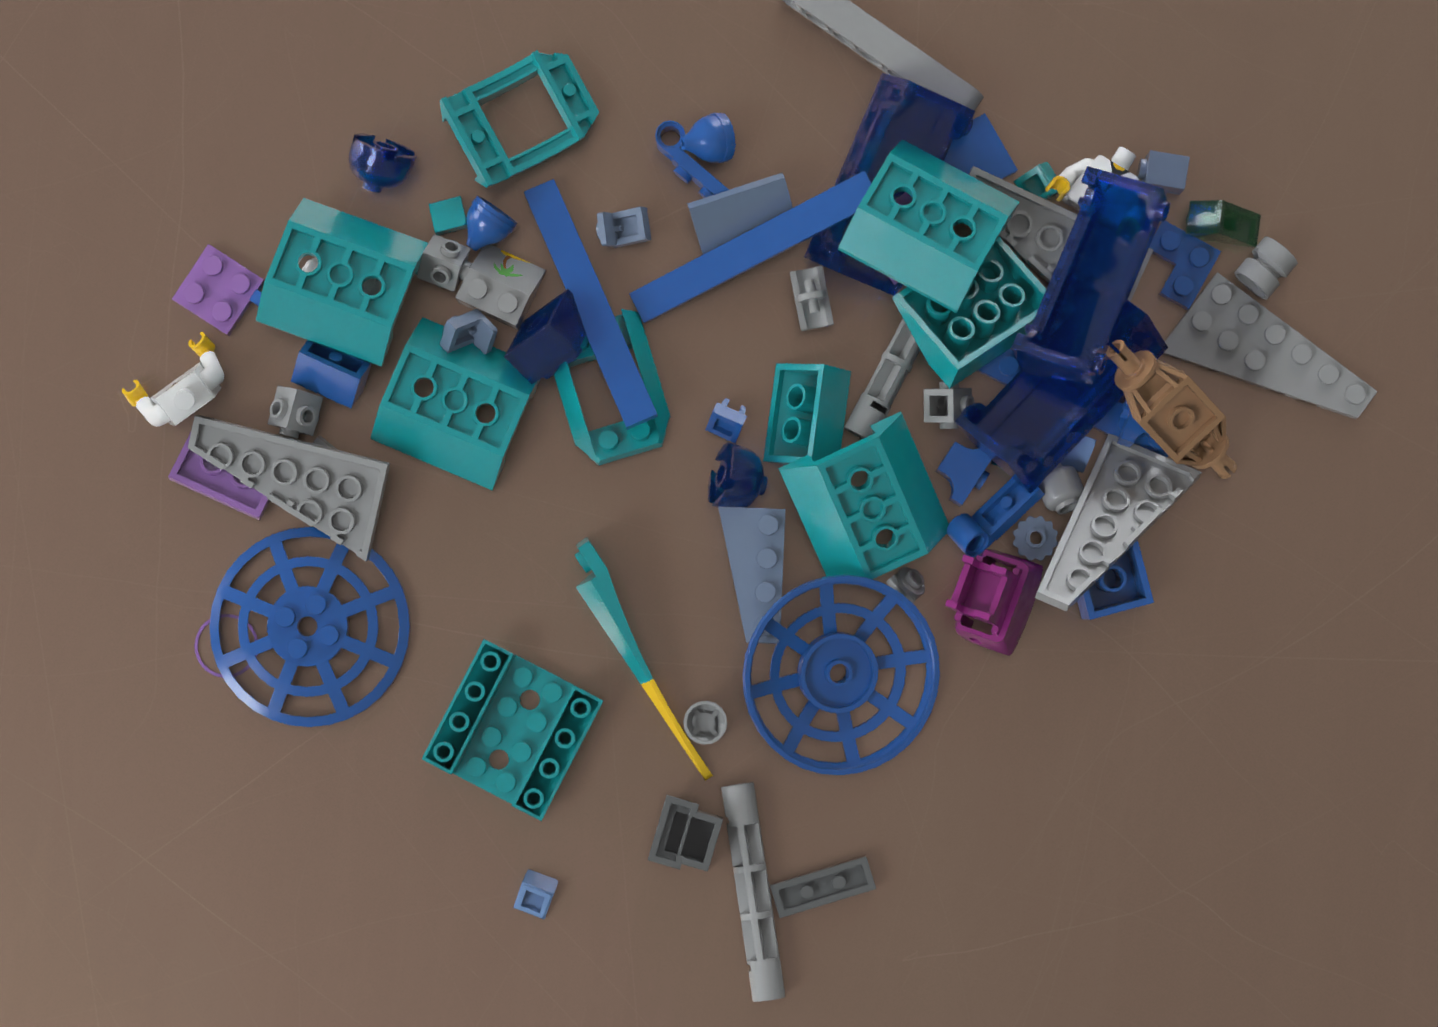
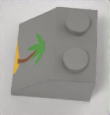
(500, 286)

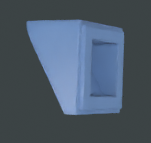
(1080, 454)
(536, 894)

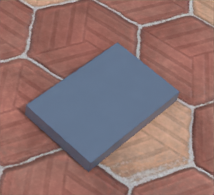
(738, 210)

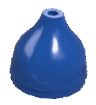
(711, 139)
(487, 224)

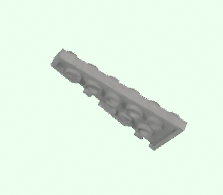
(1038, 227)
(1251, 344)
(312, 482)
(1116, 507)

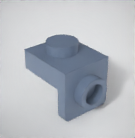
(623, 227)
(468, 329)

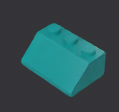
(806, 412)

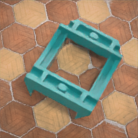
(477, 135)
(614, 440)

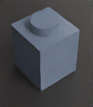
(1164, 171)

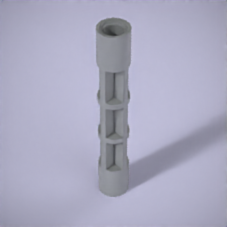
(885, 383)
(753, 892)

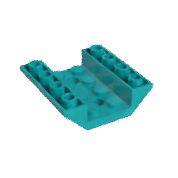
(918, 239)
(330, 301)
(445, 423)
(847, 518)
(490, 717)

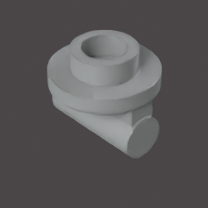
(908, 582)

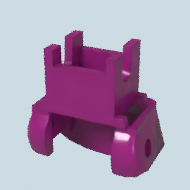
(995, 598)

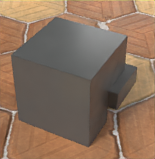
(685, 835)

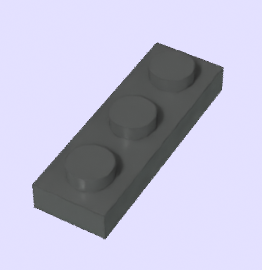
(822, 886)

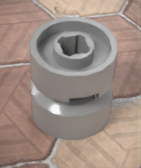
(1262, 272)
(705, 722)

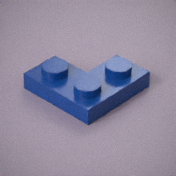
(1191, 263)

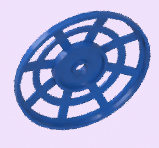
(314, 649)
(854, 687)

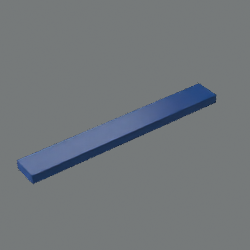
(751, 248)
(595, 312)

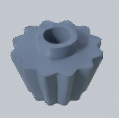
(1023, 542)

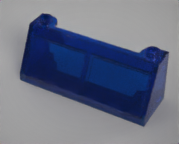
(894, 113)
(1092, 278)
(1043, 418)

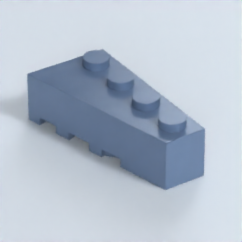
(756, 561)

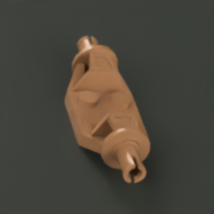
(1173, 410)

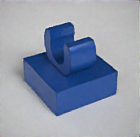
(726, 421)

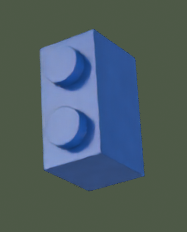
(330, 373)

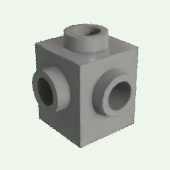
(444, 263)
(946, 404)
(294, 412)

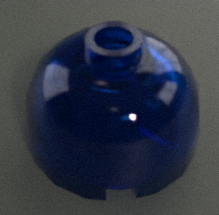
(379, 162)
(738, 477)

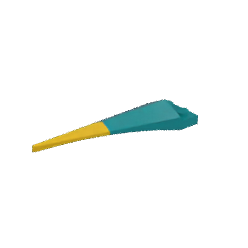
(602, 600)

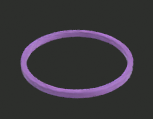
(196, 646)

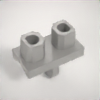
(811, 298)

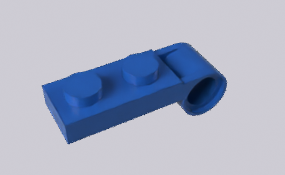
(686, 167)
(993, 519)

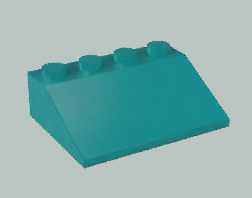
(994, 311)

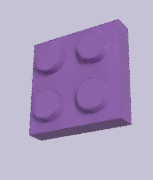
(218, 290)

